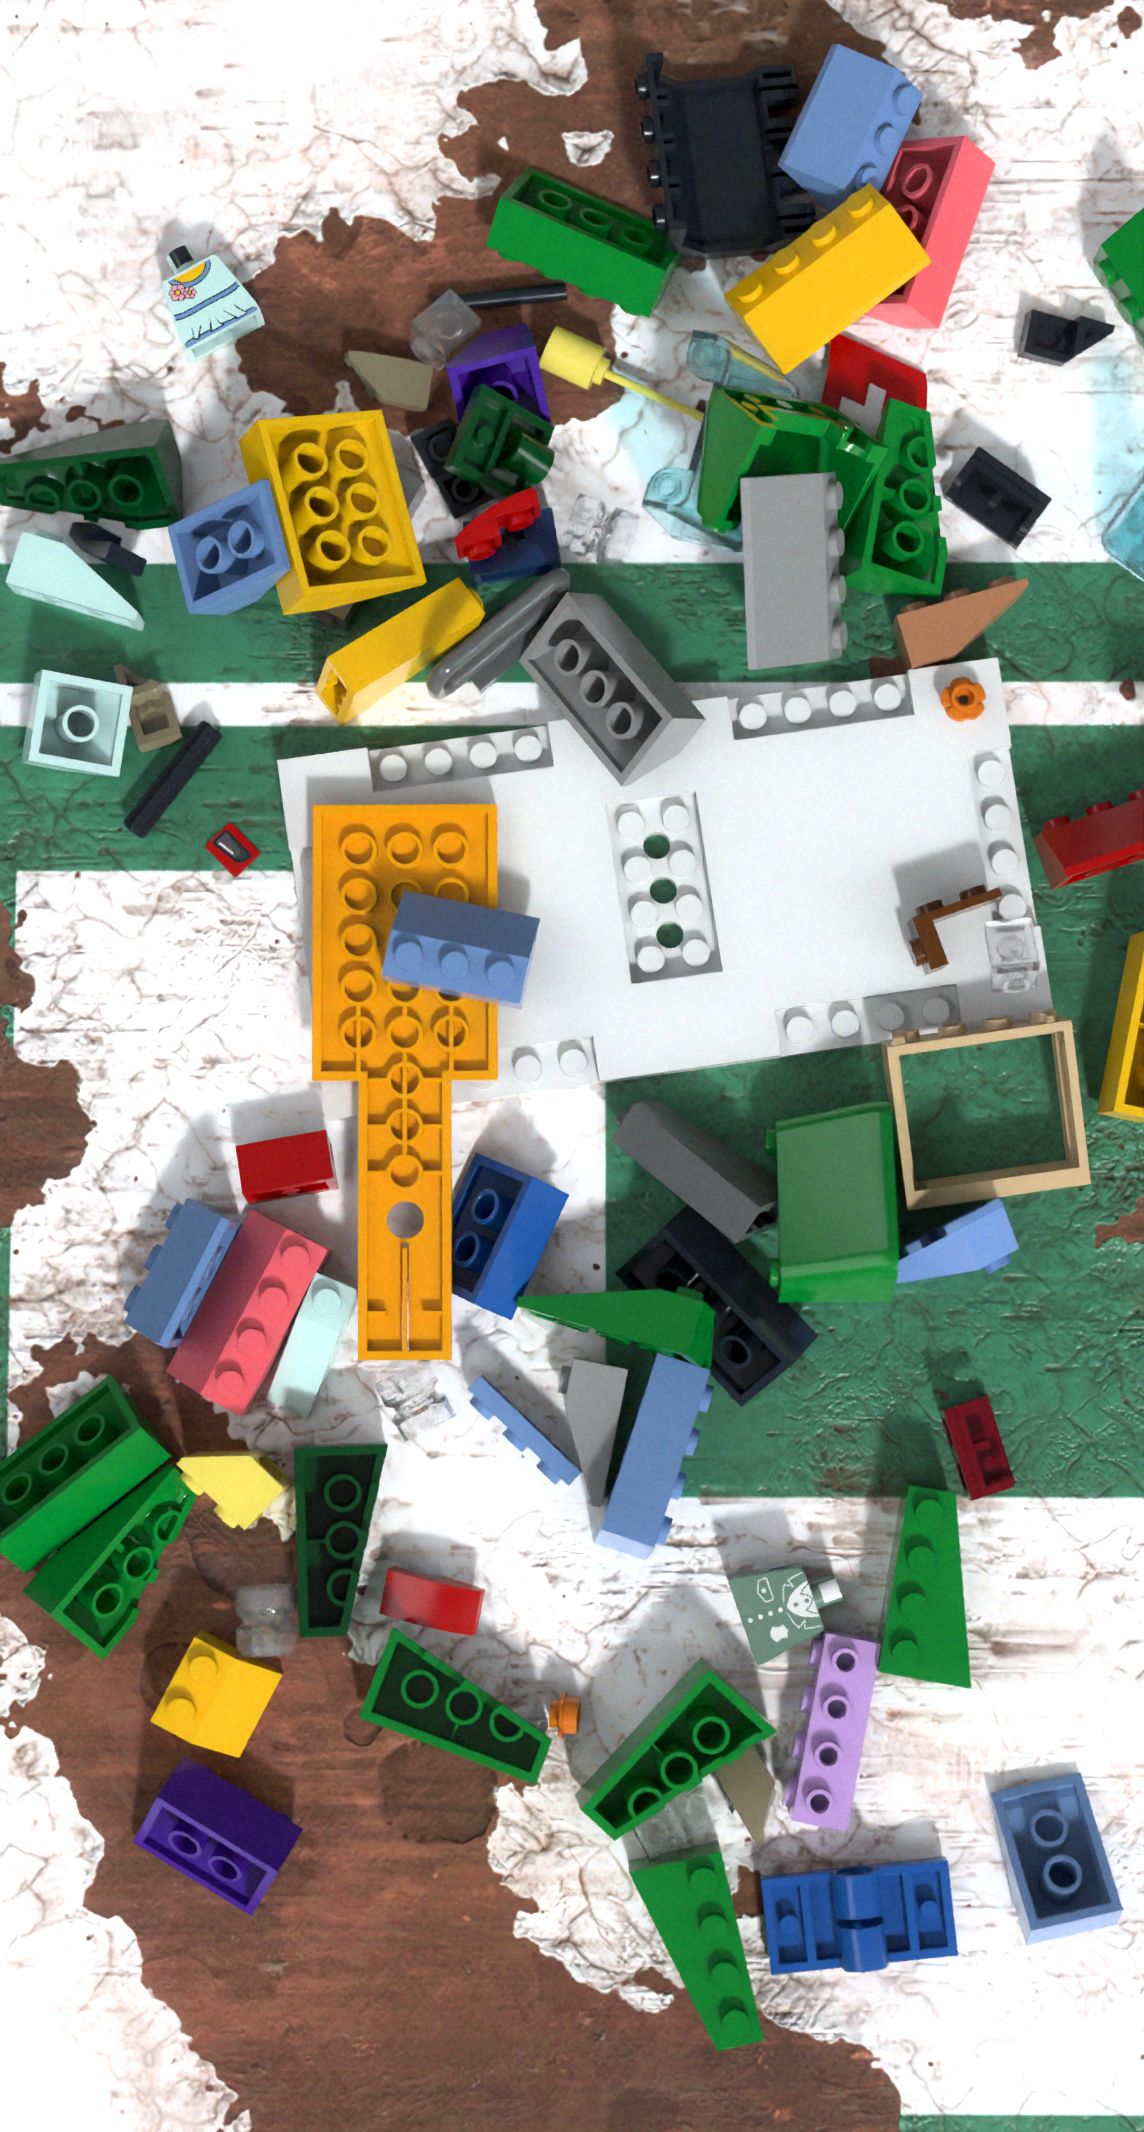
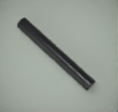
(513, 296)

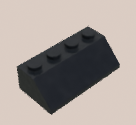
(752, 1330)

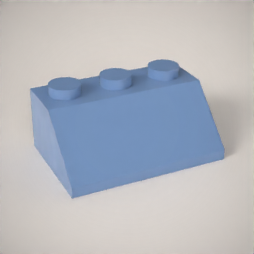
(849, 127)
(460, 949)
(180, 1272)

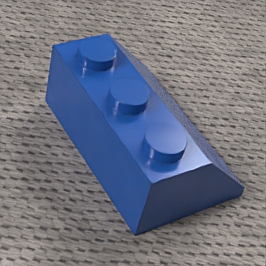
(500, 1233)

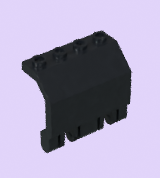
(720, 160)

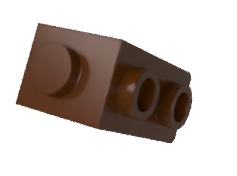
(925, 944)

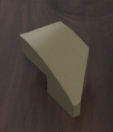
(393, 379)
(150, 712)
(749, 1790)

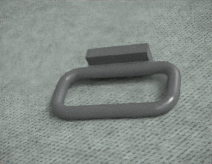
(501, 640)

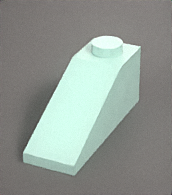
(56, 575)
(313, 1343)

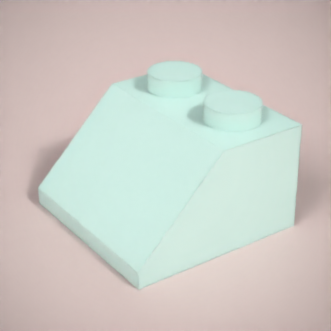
(76, 724)

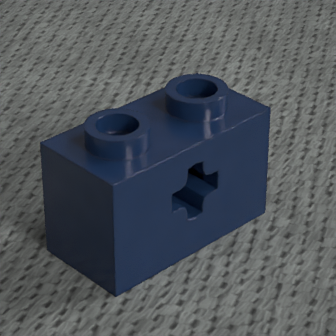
(535, 553)

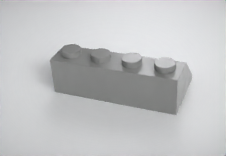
(610, 687)

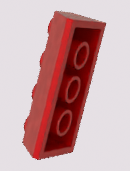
(1092, 844)

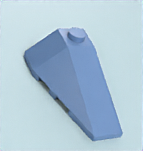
(960, 1245)

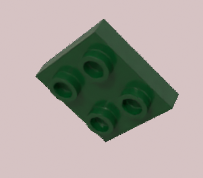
(500, 445)

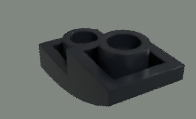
(433, 449)

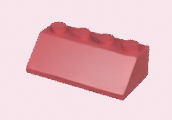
(938, 195)
(248, 1313)

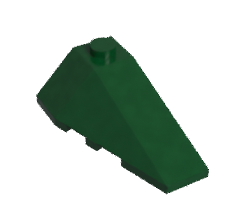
(110, 474)

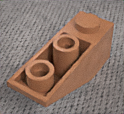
(944, 630)

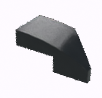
(1058, 339)
(106, 547)

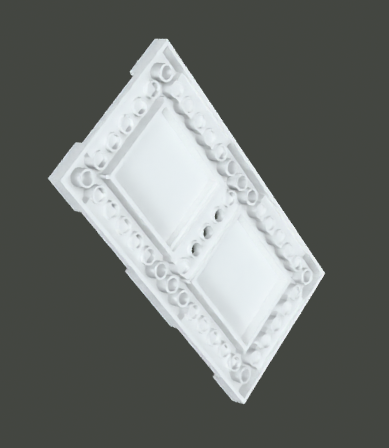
(795, 865)

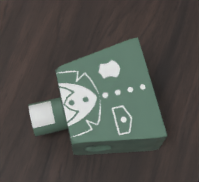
(780, 1607)

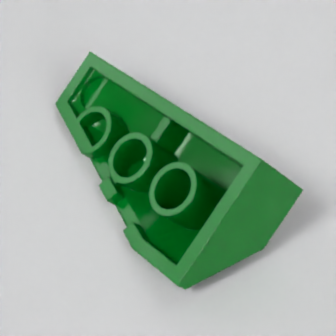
(656, 1319)

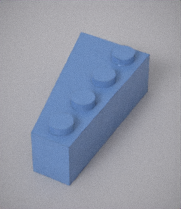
(654, 1456)

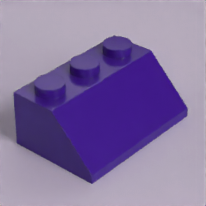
(217, 1834)

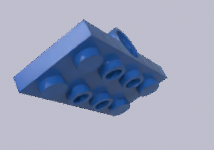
(859, 1916)

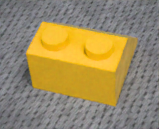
(216, 1696)

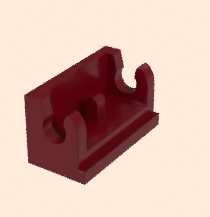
(977, 1447)

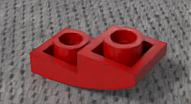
(483, 535)
(432, 1602)

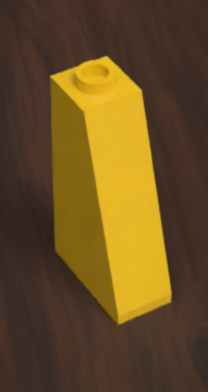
(397, 650)

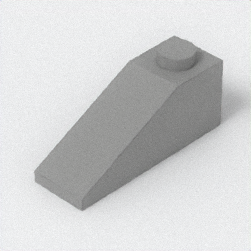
(593, 1411)

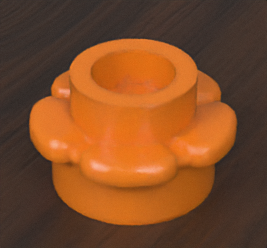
(954, 708)
(565, 1714)

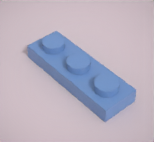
(523, 1432)

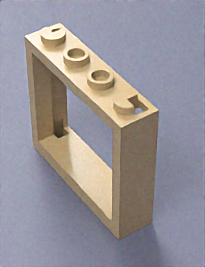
(1000, 1182)

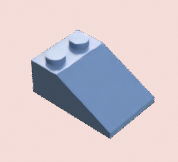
(230, 551)
(1055, 1859)

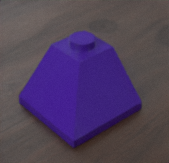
(504, 362)

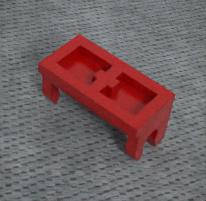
(286, 1167)

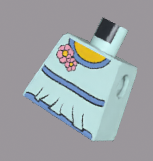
(207, 303)

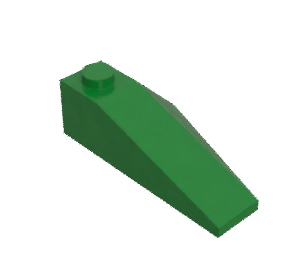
(896, 533)
(104, 1570)

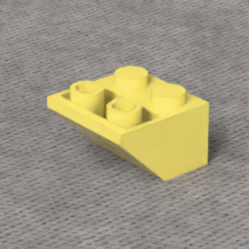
(238, 1481)

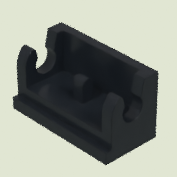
(997, 498)

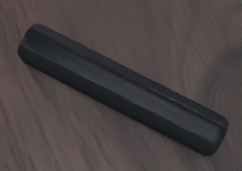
(172, 779)

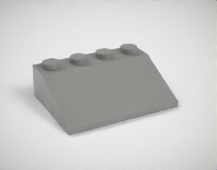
(793, 569)

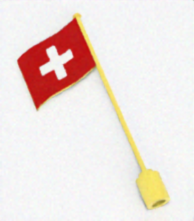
(855, 382)

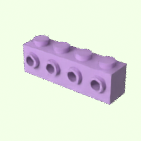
(833, 1729)

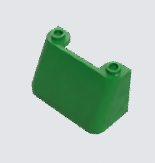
(778, 435)
(835, 1205)

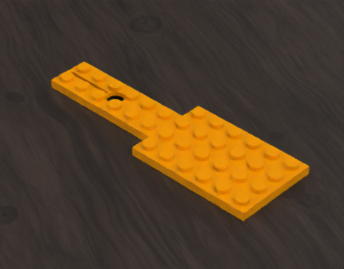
(399, 1047)

